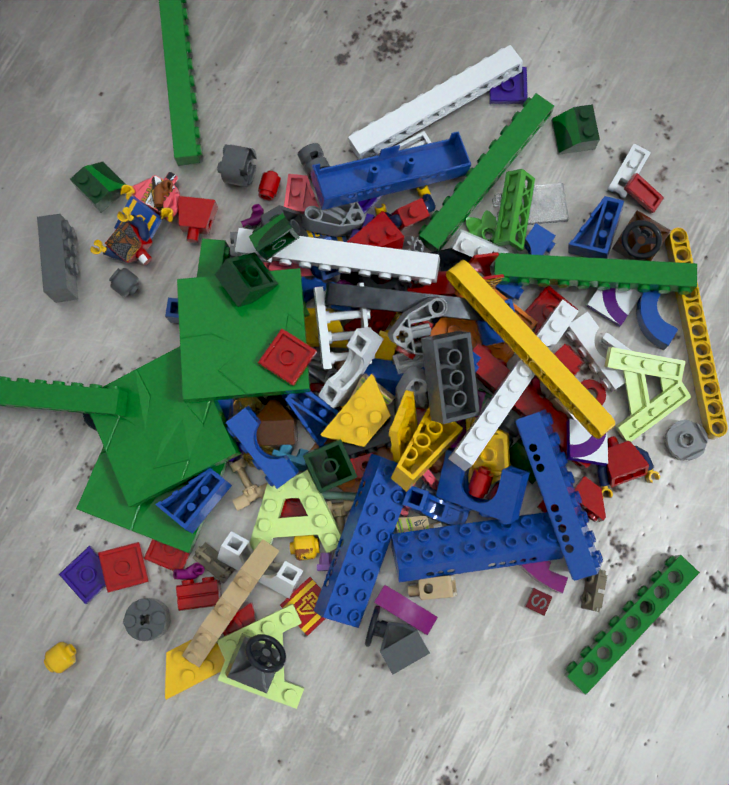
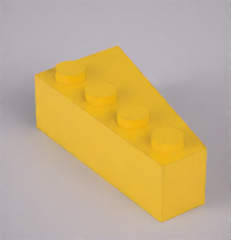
(424, 449)

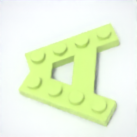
(645, 412)
(319, 518)
(272, 625)

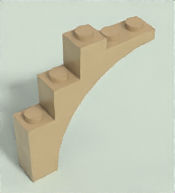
(230, 603)

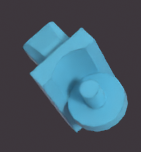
(297, 460)

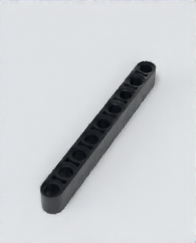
(394, 300)

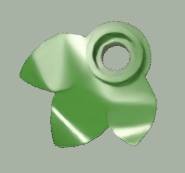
(482, 226)

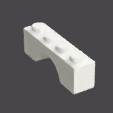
(583, 333)
(361, 351)
(279, 576)

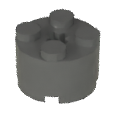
(237, 165)
(135, 619)

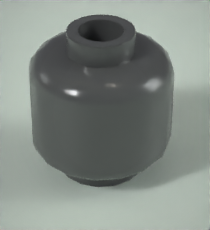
(124, 282)

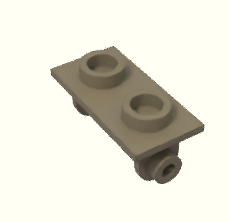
(208, 557)
(591, 598)

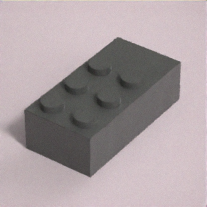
(58, 258)
(450, 376)

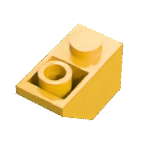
(387, 348)

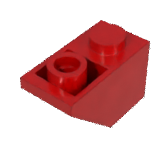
(591, 499)

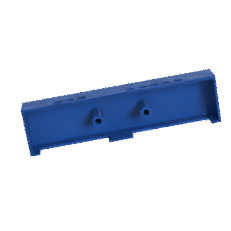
(390, 172)
(558, 489)
(364, 545)
(474, 547)

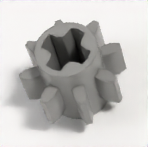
(413, 244)

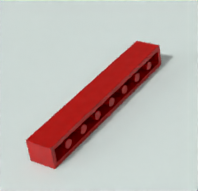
(493, 372)

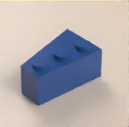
(597, 234)
(385, 374)
(312, 413)
(195, 500)

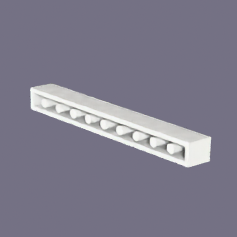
(436, 103)
(350, 257)
(509, 391)

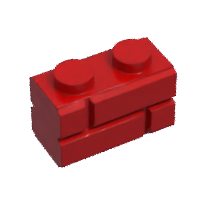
(198, 595)

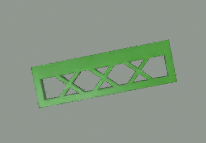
(512, 206)

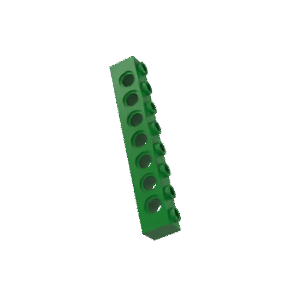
(642, 621)

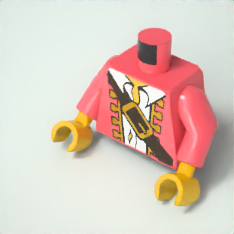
(145, 193)

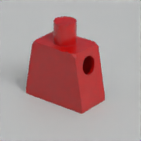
(196, 216)

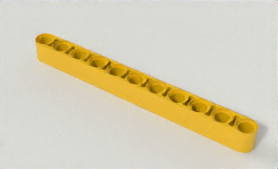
(702, 341)
(530, 349)

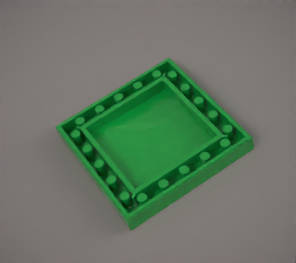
(227, 341)
(161, 435)
(106, 501)

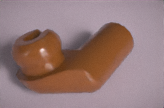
(160, 191)

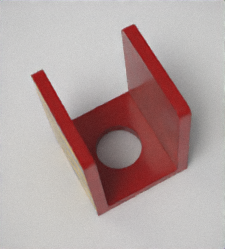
(481, 265)

